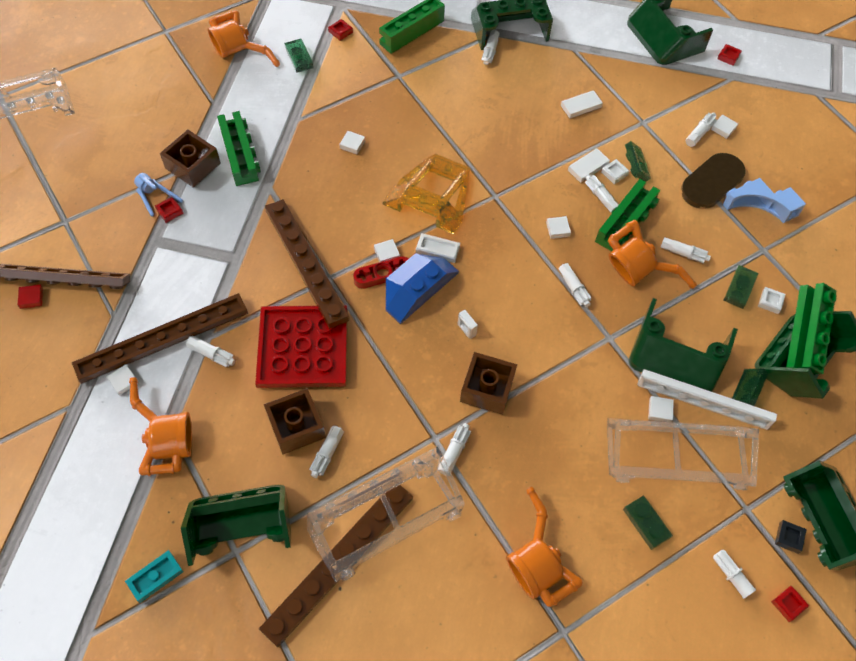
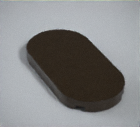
(713, 180)

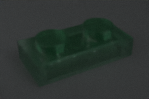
(298, 55)
(637, 161)
(740, 286)
(750, 385)
(647, 522)

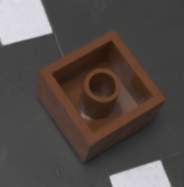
(190, 158)
(488, 383)
(295, 421)

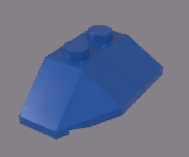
(415, 284)

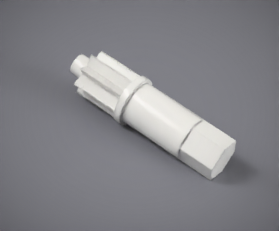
(490, 48)
(702, 127)
(601, 192)
(691, 252)
(575, 285)
(216, 354)
(455, 447)
(324, 455)

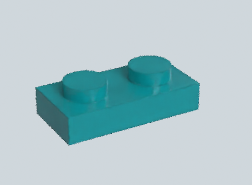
(154, 576)

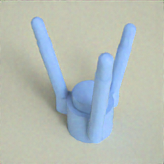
(147, 185)

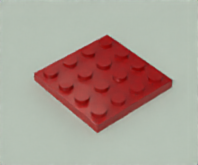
(300, 349)

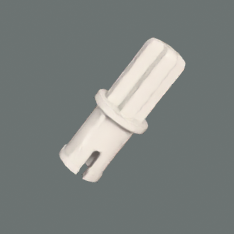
(734, 573)

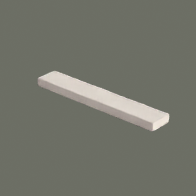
(707, 399)

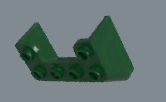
(489, 14)
(801, 381)
(829, 509)

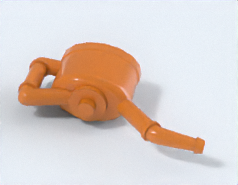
(232, 37)
(637, 258)
(165, 438)
(539, 565)

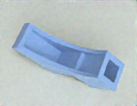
(757, 194)

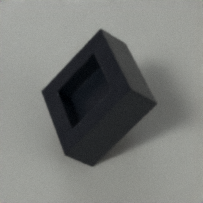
(790, 536)

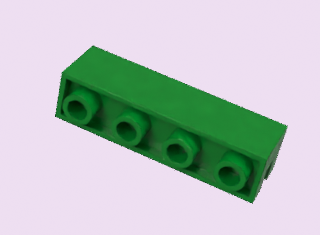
(411, 24)
(238, 149)
(633, 207)
(812, 328)

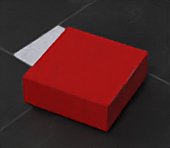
(340, 29)
(729, 54)
(169, 209)
(30, 296)
(790, 603)

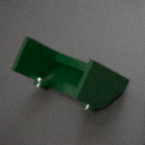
(661, 36)
(676, 360)
(235, 517)

